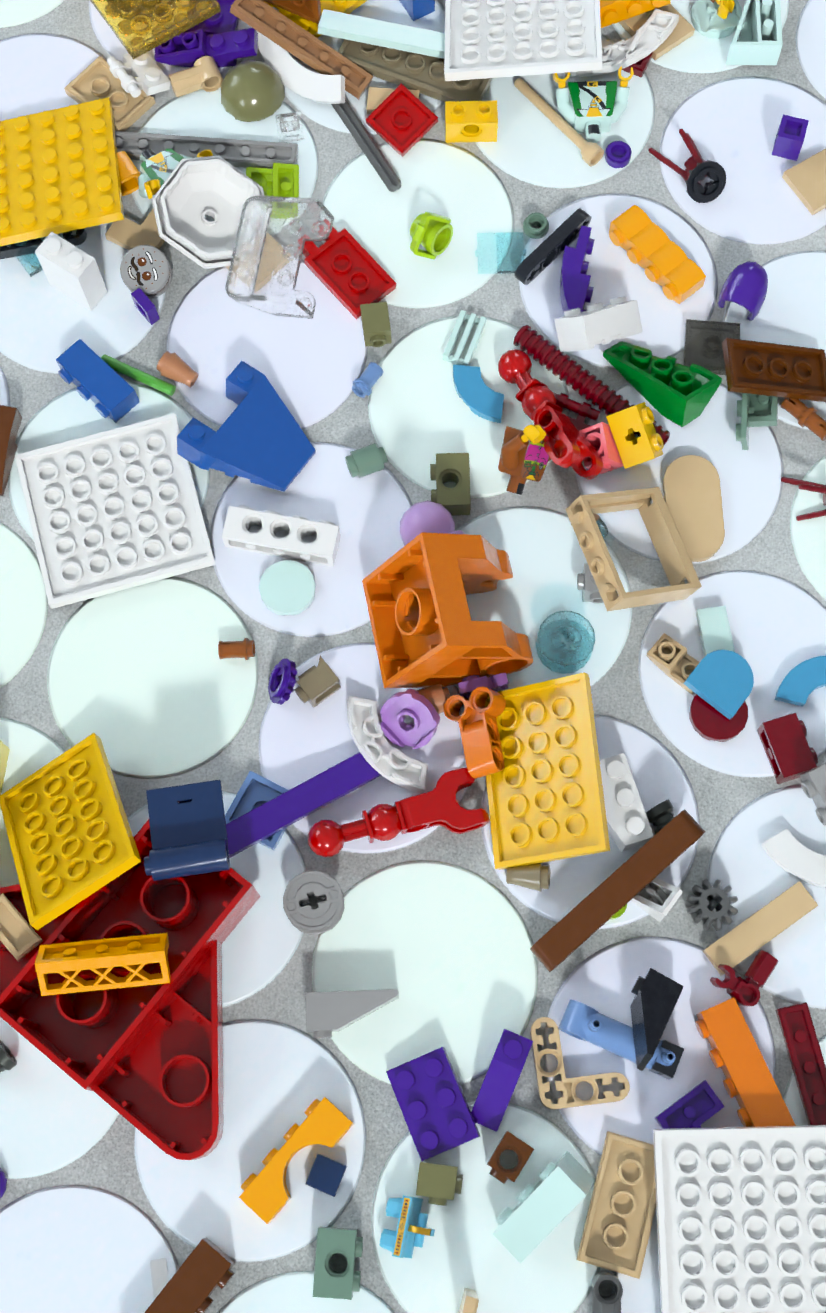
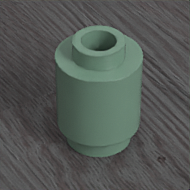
(366, 460)

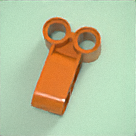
(479, 729)

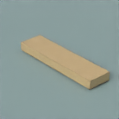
(761, 927)

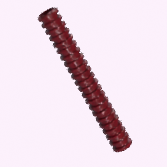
(575, 375)

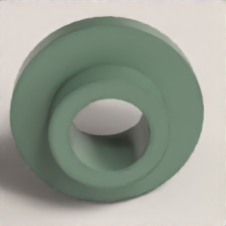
(539, 220)

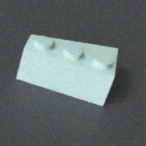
(757, 34)
(543, 1206)

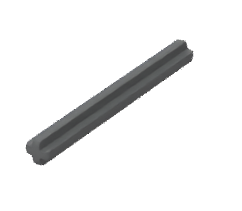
(368, 146)

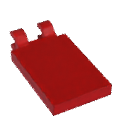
(348, 271)

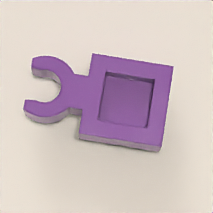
(497, 683)

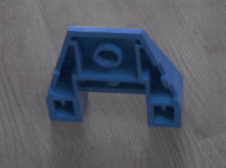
(257, 438)

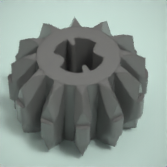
(723, 907)

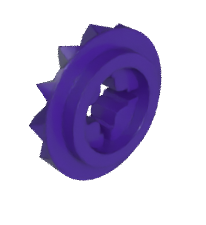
(282, 681)

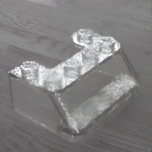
(270, 253)

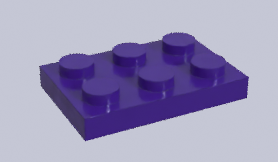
(433, 1104)

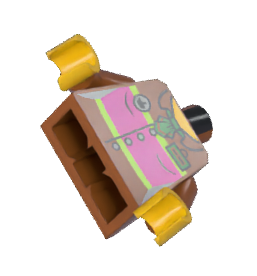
(523, 456)

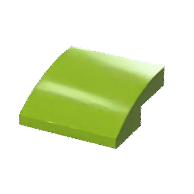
(278, 181)

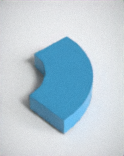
(476, 394)
(802, 681)

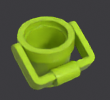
(432, 232)

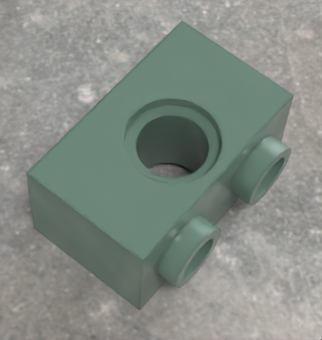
(326, 1280)

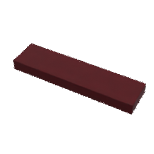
(805, 1060)

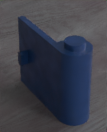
(187, 831)

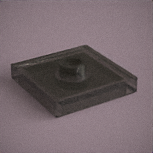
(704, 343)

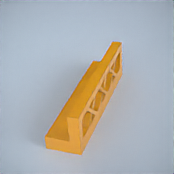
(100, 958)

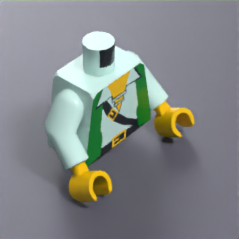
(592, 104)
(158, 167)

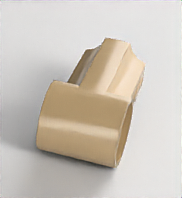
(202, 75)

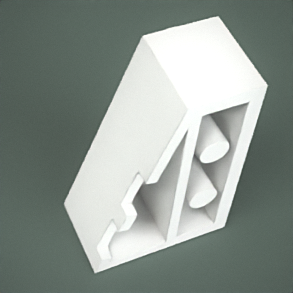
(598, 324)
(623, 806)

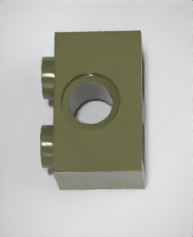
(452, 468)

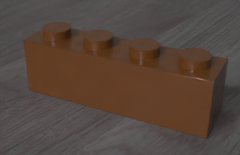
(195, 1281)

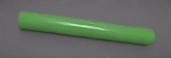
(139, 375)

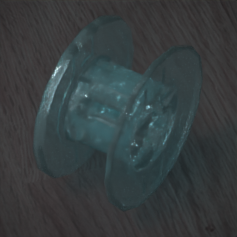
(575, 630)

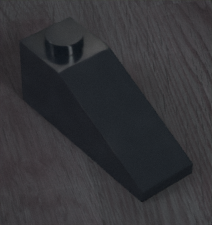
(651, 1011)

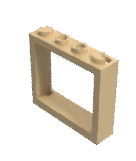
(662, 534)

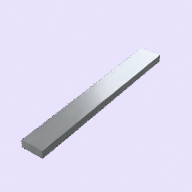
(236, 152)

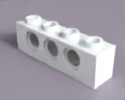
(320, 551)

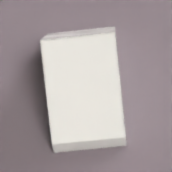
(657, 898)

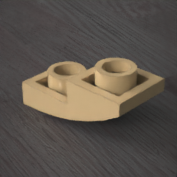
(672, 660)

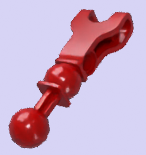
(562, 439)
(406, 816)

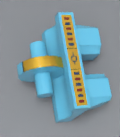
(410, 1226)

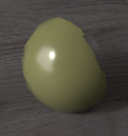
(252, 91)

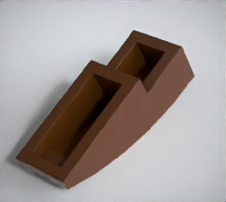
(9, 425)

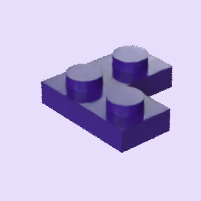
(691, 1109)

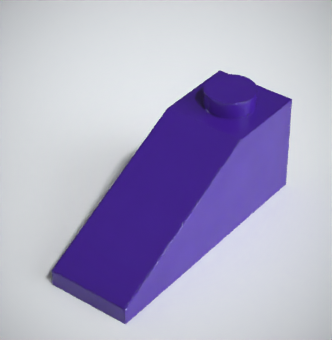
(501, 1079)

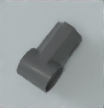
(610, 1303)

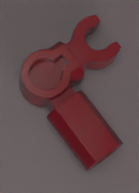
(747, 991)

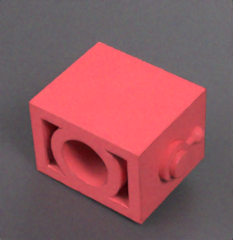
(604, 443)

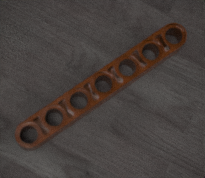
(617, 890)

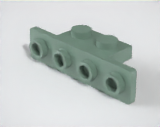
(755, 412)

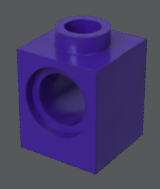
(790, 137)

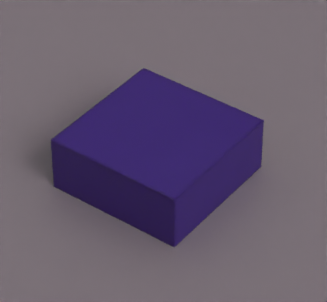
(145, 306)

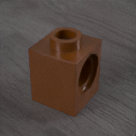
(522, 1151)

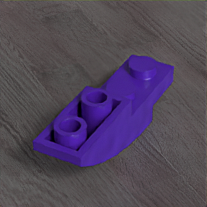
(223, 47)
(574, 277)

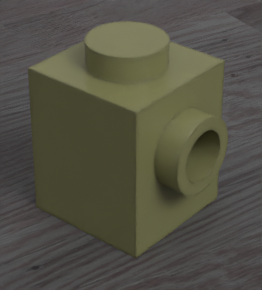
(438, 1182)

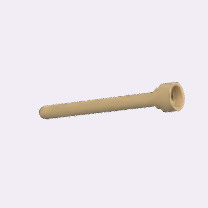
(590, 152)

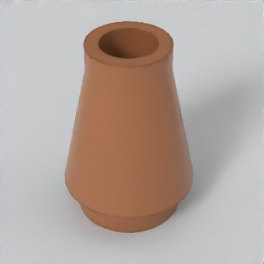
(175, 368)

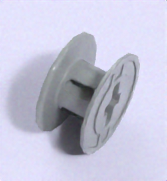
(322, 887)

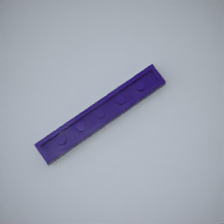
(298, 803)

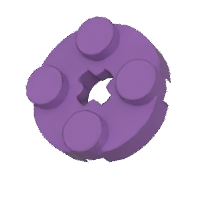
(413, 705)

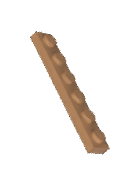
(301, 44)

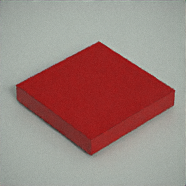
(401, 120)

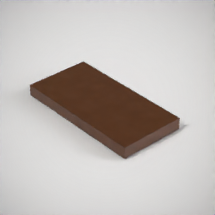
(775, 369)

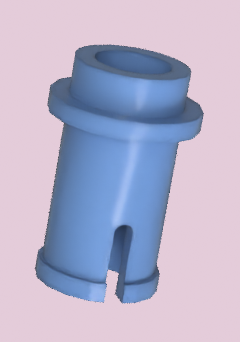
(366, 381)

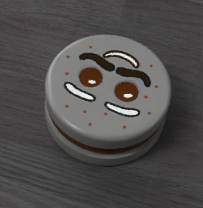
(146, 269)

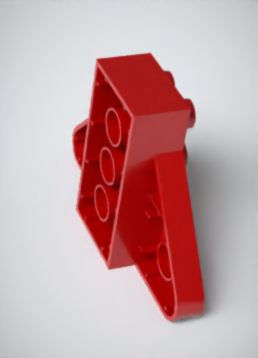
(147, 1046)

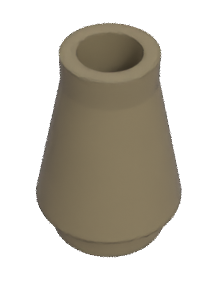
(530, 876)

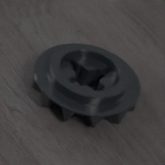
(711, 189)

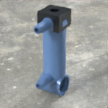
(591, 1026)

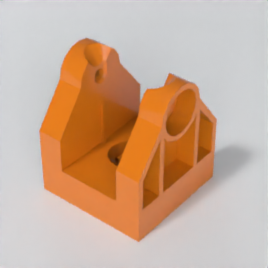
(424, 614)

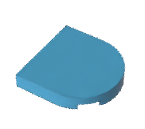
(722, 681)

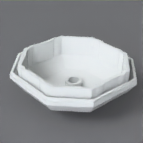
(201, 189)

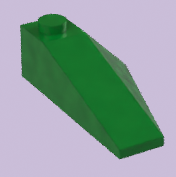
(670, 387)

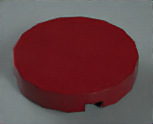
(712, 724)

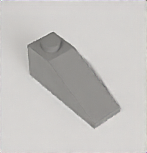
(339, 1009)

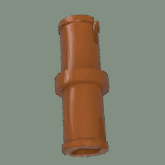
(806, 416)

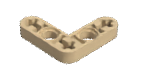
(568, 1085)

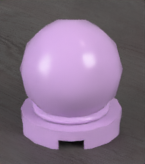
(428, 518)

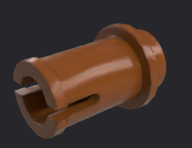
(236, 649)

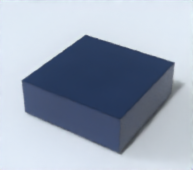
(326, 1175)

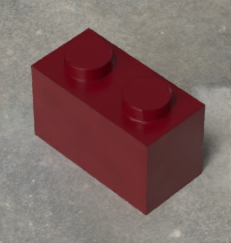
(787, 747)

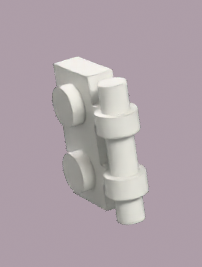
(144, 72)

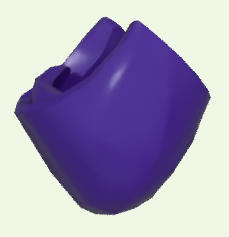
(747, 287)

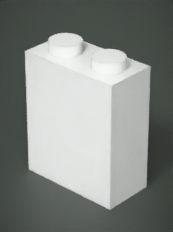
(71, 271)

